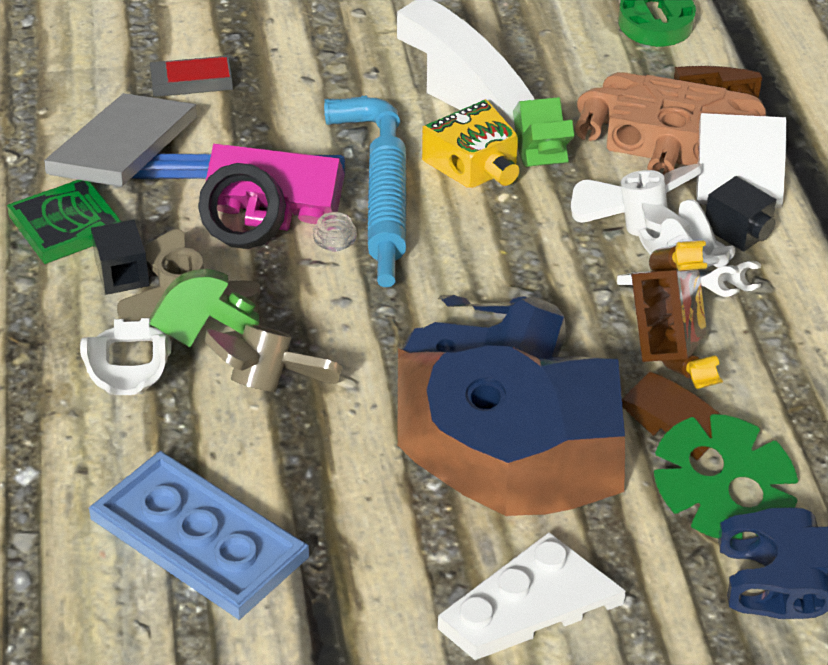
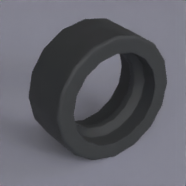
(209, 200)

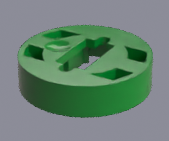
(639, 24)

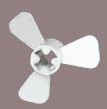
(639, 197)

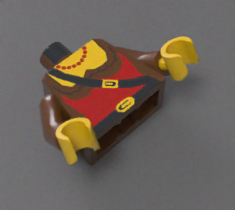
(673, 312)

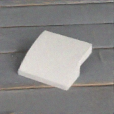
(741, 148)

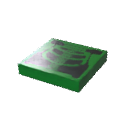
(61, 219)

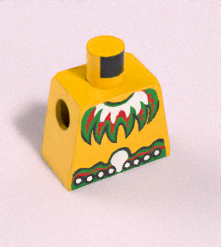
(472, 146)

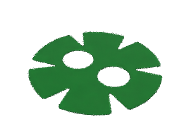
(734, 442)

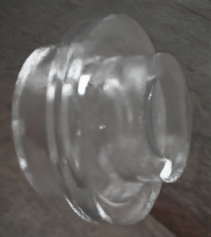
(334, 231)

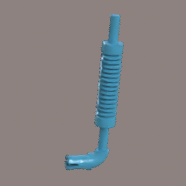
(386, 179)

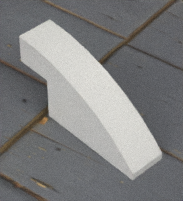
(460, 60)

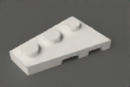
(527, 594)

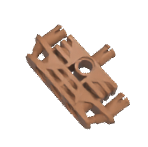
(656, 116)

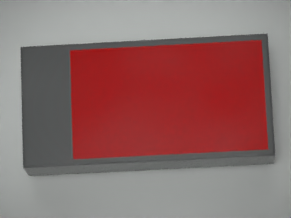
(191, 76)

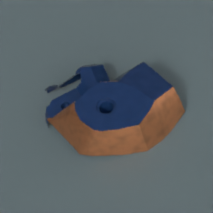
(509, 415)

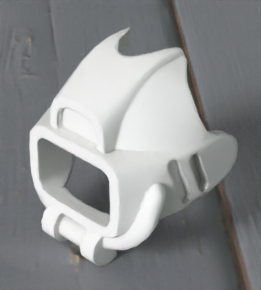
(700, 229)
(125, 379)

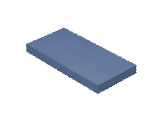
(199, 534)

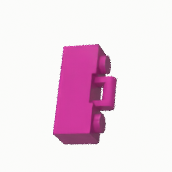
(308, 183)

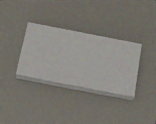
(120, 139)

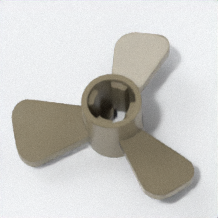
(169, 260)
(263, 353)

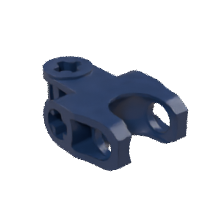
(793, 559)

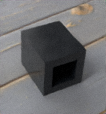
(740, 213)
(120, 257)

